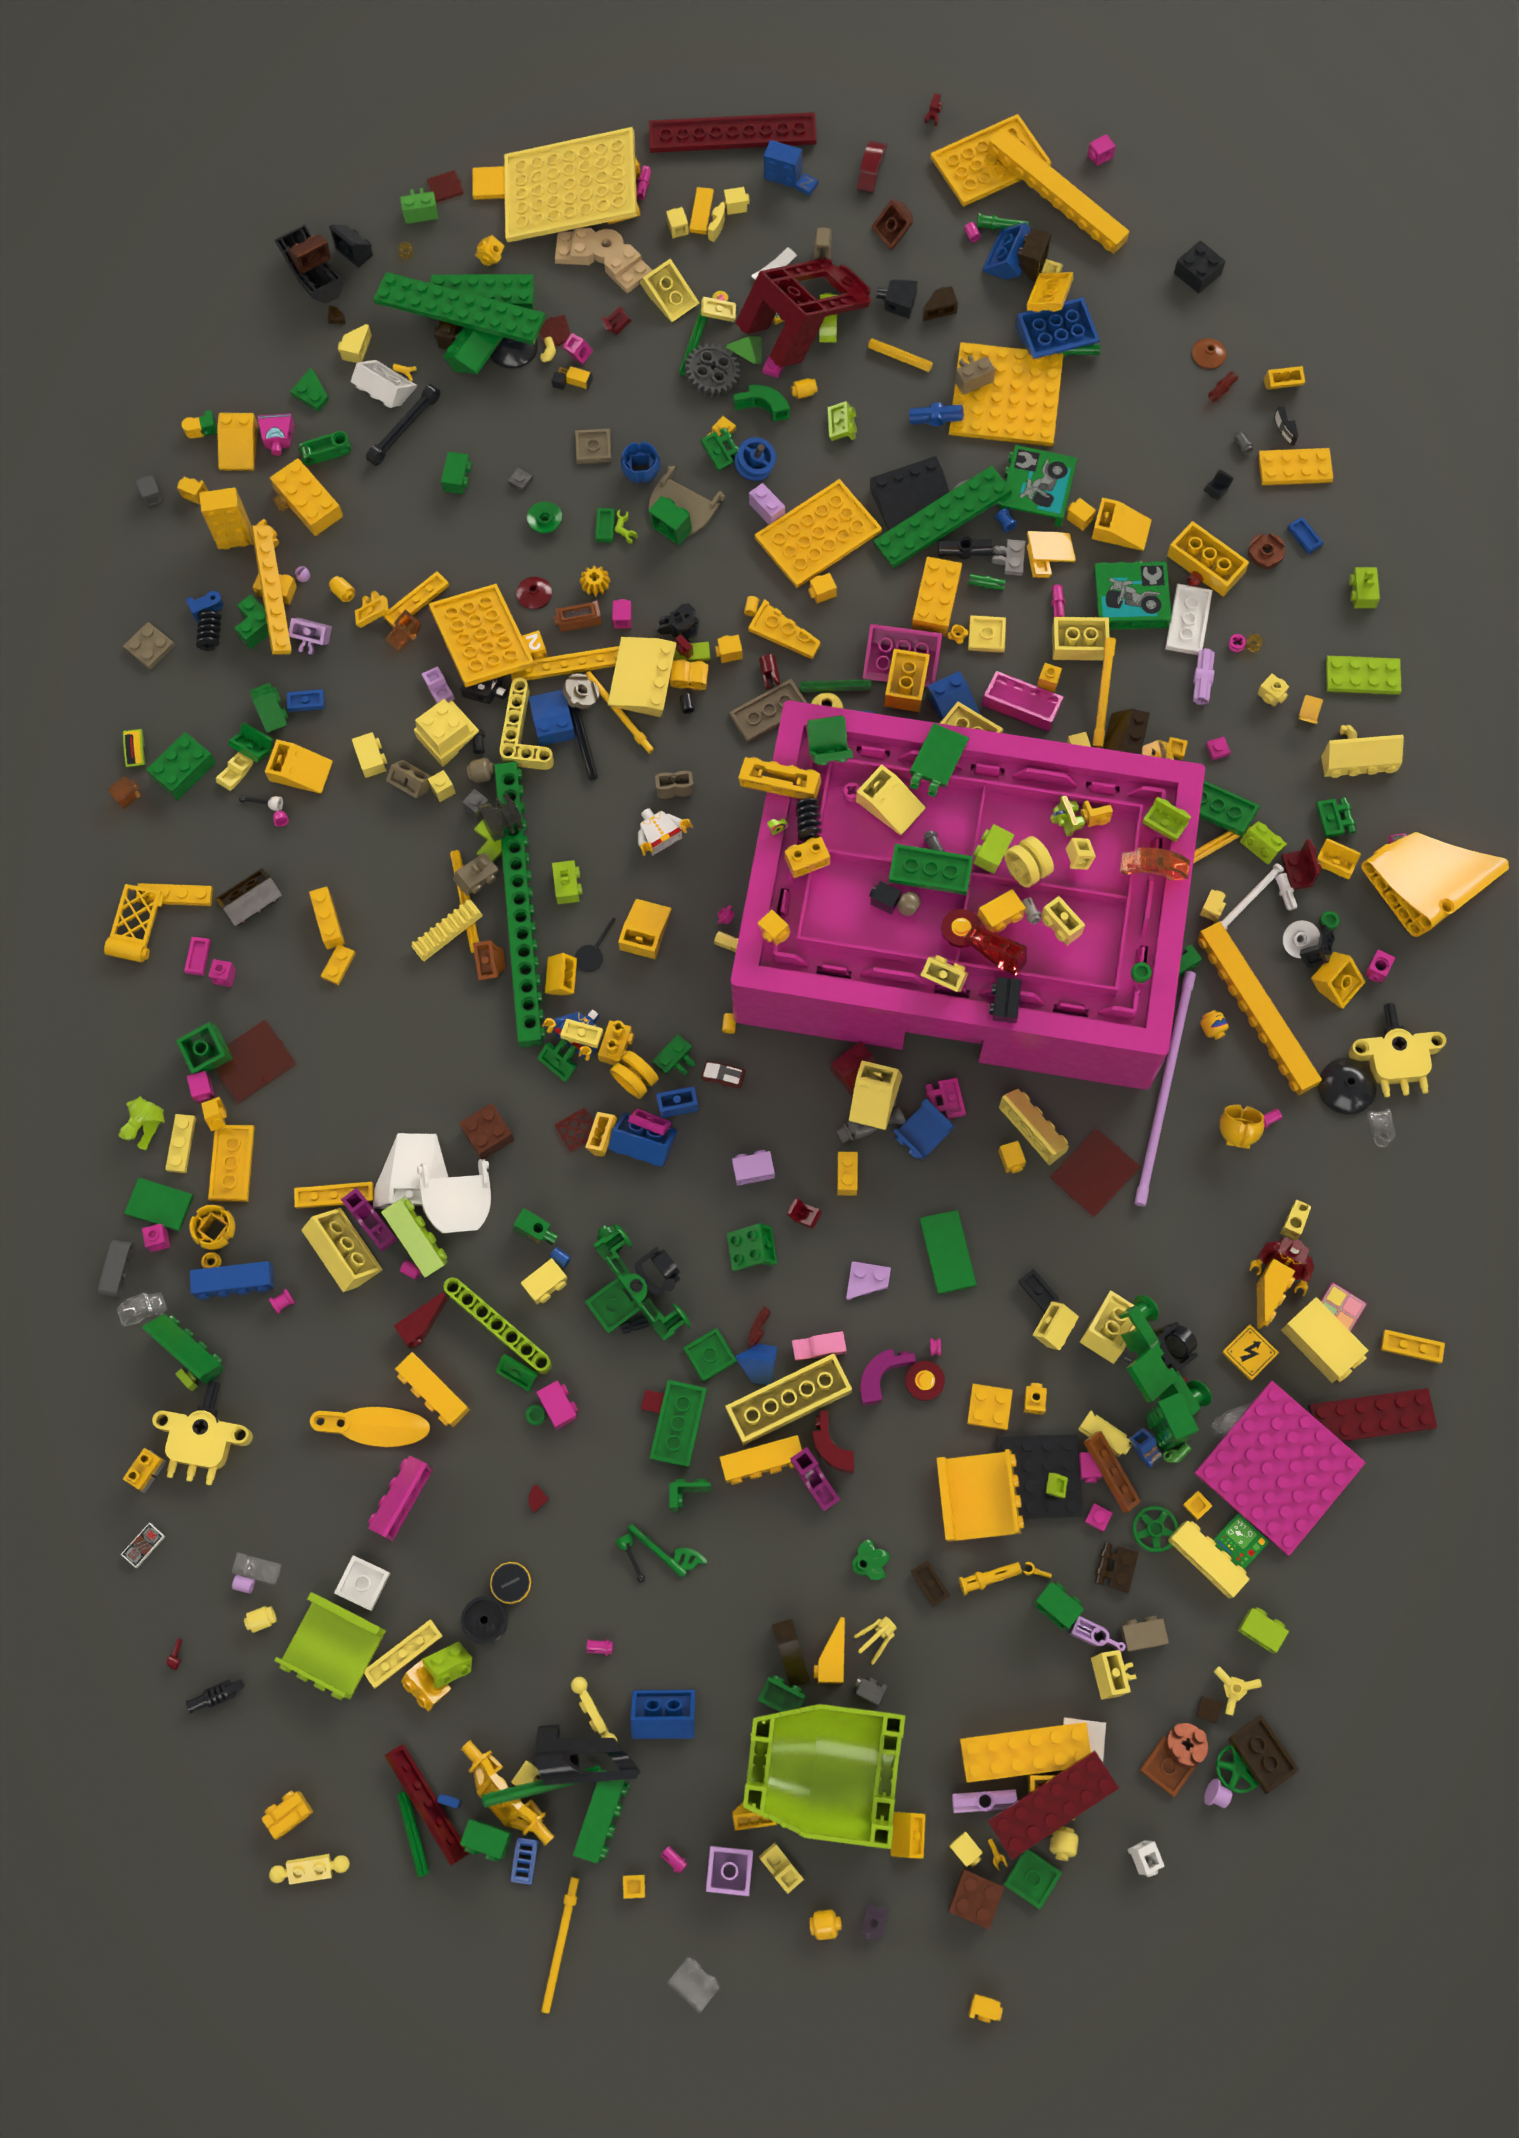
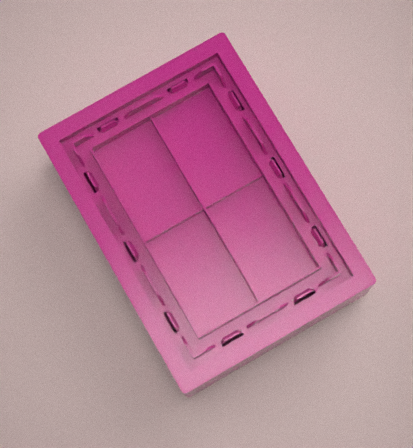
(1000, 783)

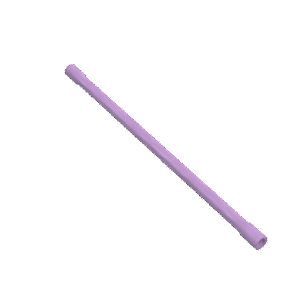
(1143, 1188)

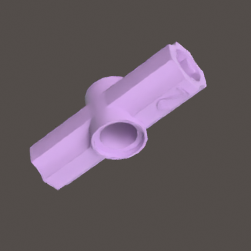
(1203, 676)
(970, 1801)

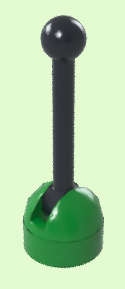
(625, 1543)

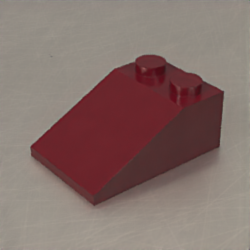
(848, 1065)

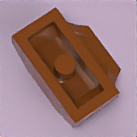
(489, 960)

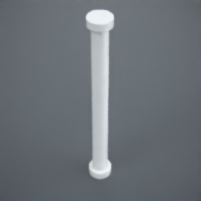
(1277, 869)

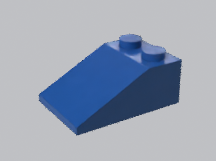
(947, 692)
(551, 717)

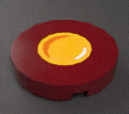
(957, 925)
(924, 1380)

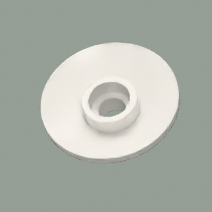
(1304, 928)

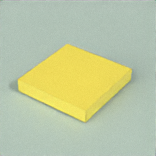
(987, 634)

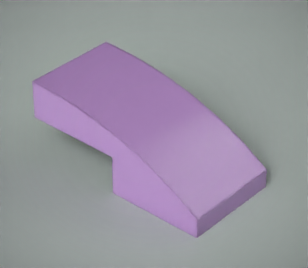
(437, 685)

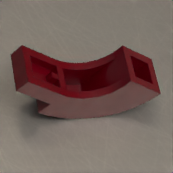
(870, 165)
(832, 1455)

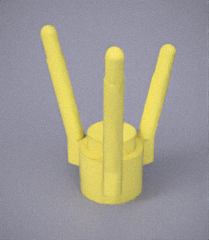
(884, 1629)

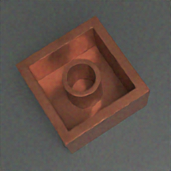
(486, 1131)
(975, 1899)

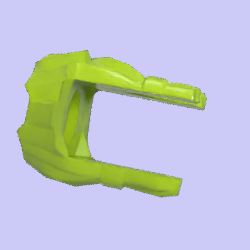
(142, 1114)

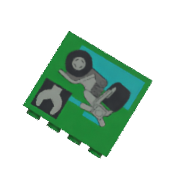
(1039, 482)
(1133, 594)

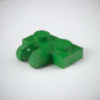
(672, 1055)
(557, 1061)

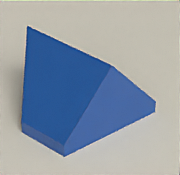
(759, 1363)

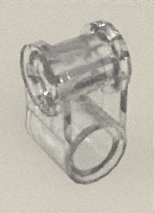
(1381, 1123)

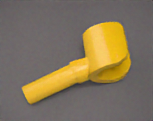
(1036, 1571)
(997, 1856)

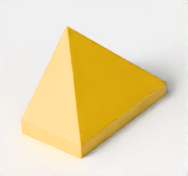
(747, 1819)

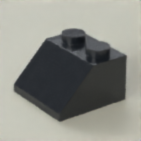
(351, 244)

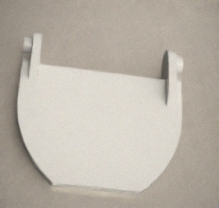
(456, 1202)

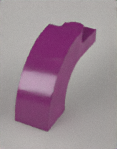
(369, 1219)
(813, 1479)

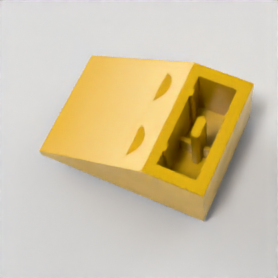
(1121, 525)
(298, 767)
(644, 929)
(1270, 1290)

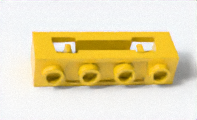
(754, 768)

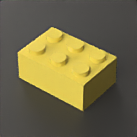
(1079, 638)

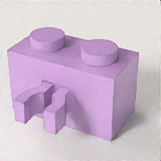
(310, 633)

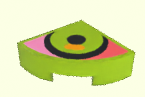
(777, 826)

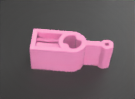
(819, 1346)

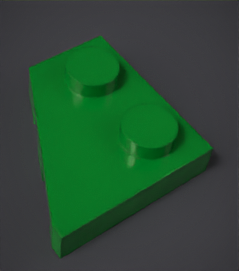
(310, 391)

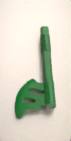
(681, 1569)

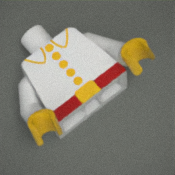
(660, 831)

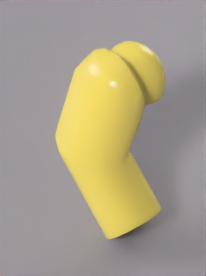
(550, 350)
(1349, 731)

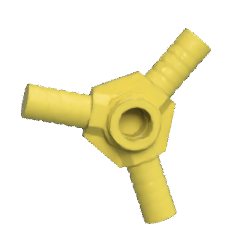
(1235, 1688)

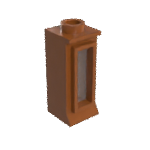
(578, 616)

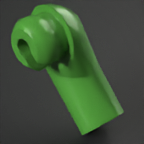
(1176, 1455)

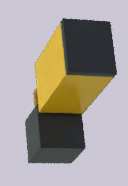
(574, 377)

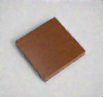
(1164, 1771)

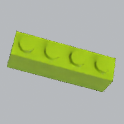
(414, 1236)

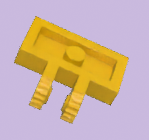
(371, 609)

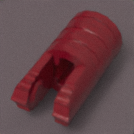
(769, 670)

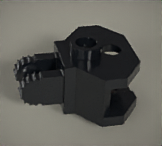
(679, 622)

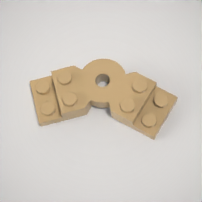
(606, 247)

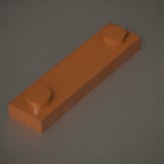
(1112, 1471)

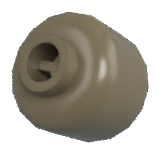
(481, 770)

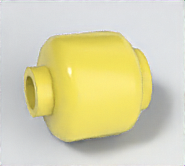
(1064, 1843)

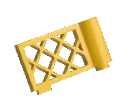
(132, 947)

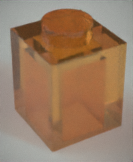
(124, 792)

